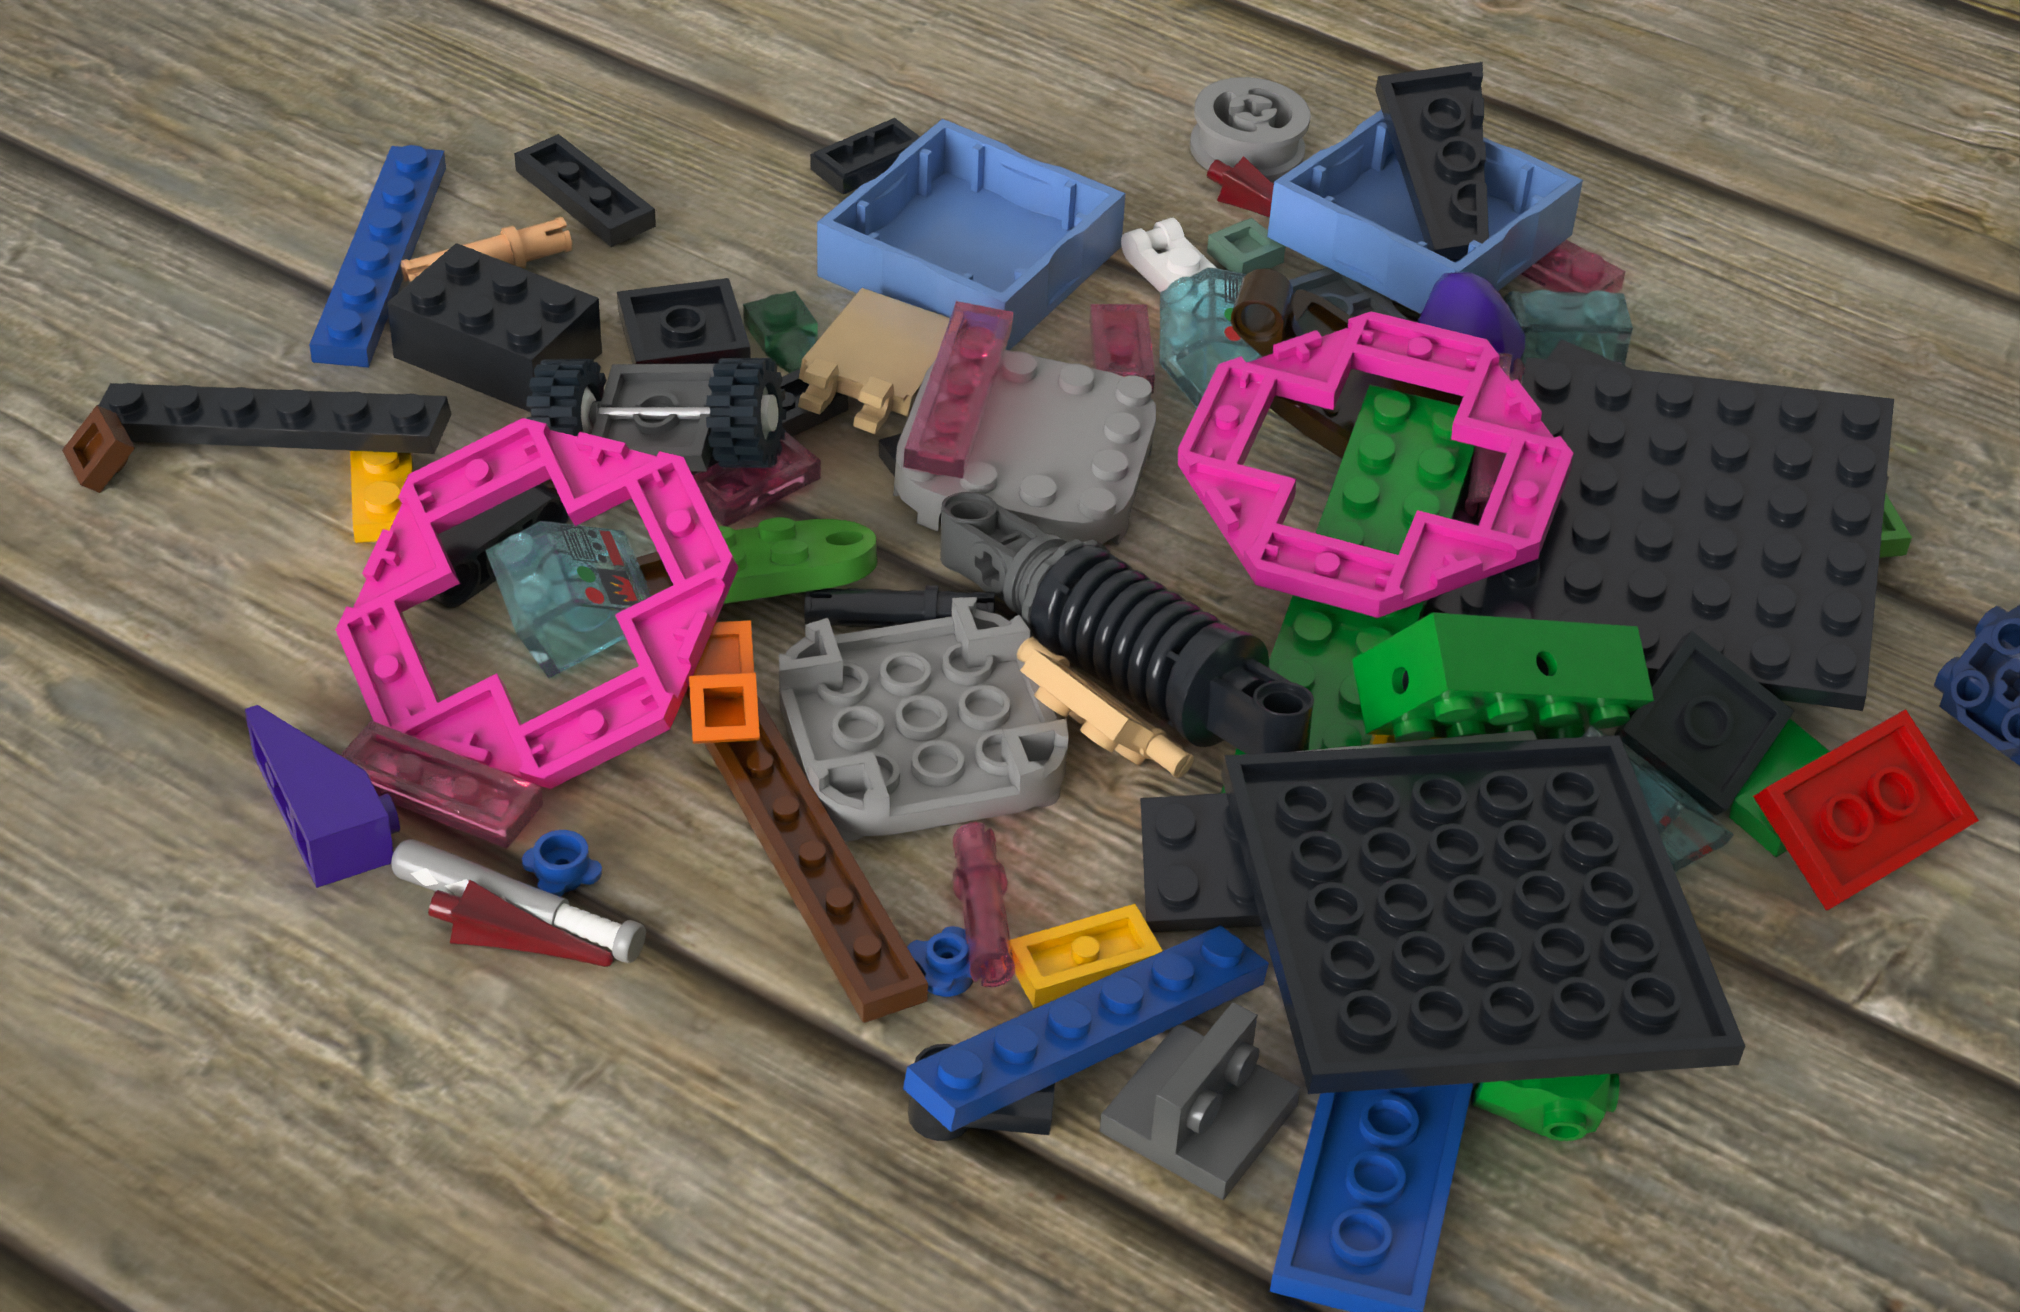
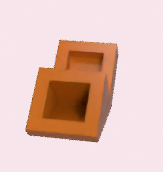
(725, 687)

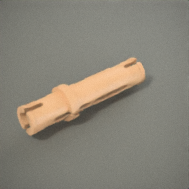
(510, 246)

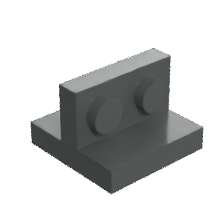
(1203, 1103)

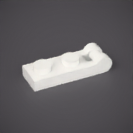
(1177, 258)

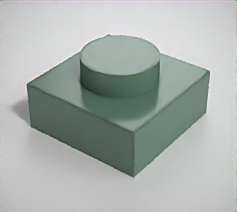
(1245, 247)

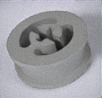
(1250, 121)

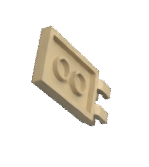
(874, 354)

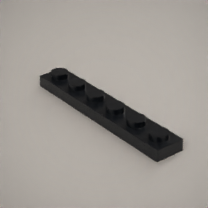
(279, 417)

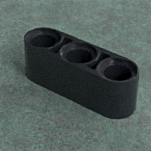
(469, 540)

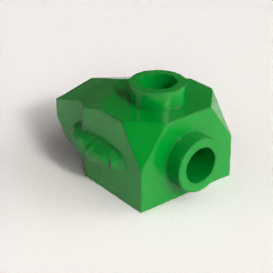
(1552, 1106)

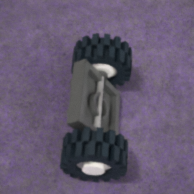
(669, 407)

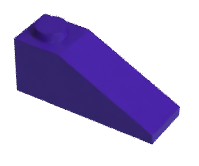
(323, 800)

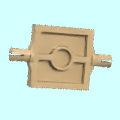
(1103, 715)

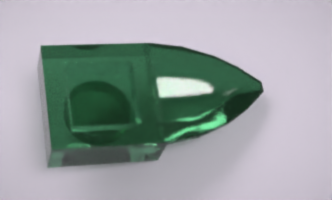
(782, 328)

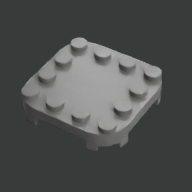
(1052, 448)
(920, 723)

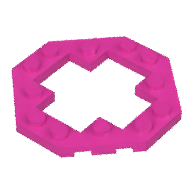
(1438, 550)
(662, 631)

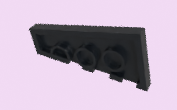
(1441, 151)

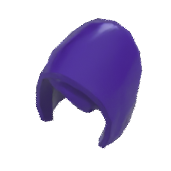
(1475, 308)

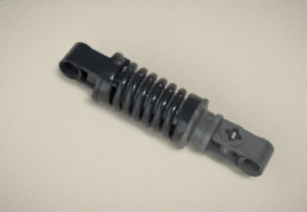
(1128, 630)

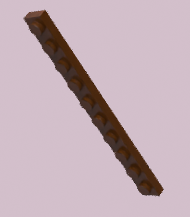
(813, 861)

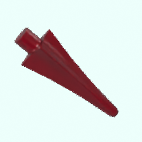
(1242, 186)
(490, 921)

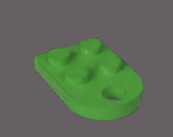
(798, 556)

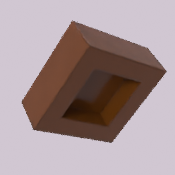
(98, 449)

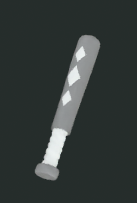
(450, 873)

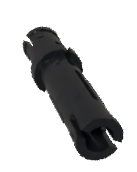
(885, 606)

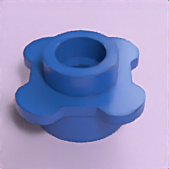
(561, 862)
(944, 961)

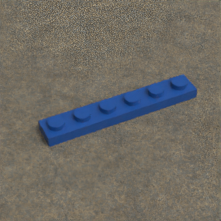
(372, 268)
(1083, 1027)

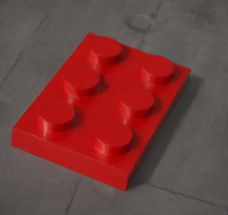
(1865, 809)

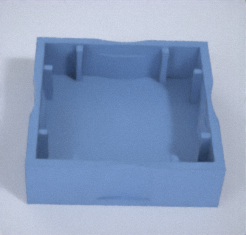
(1358, 218)
(973, 228)

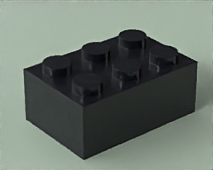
(490, 323)

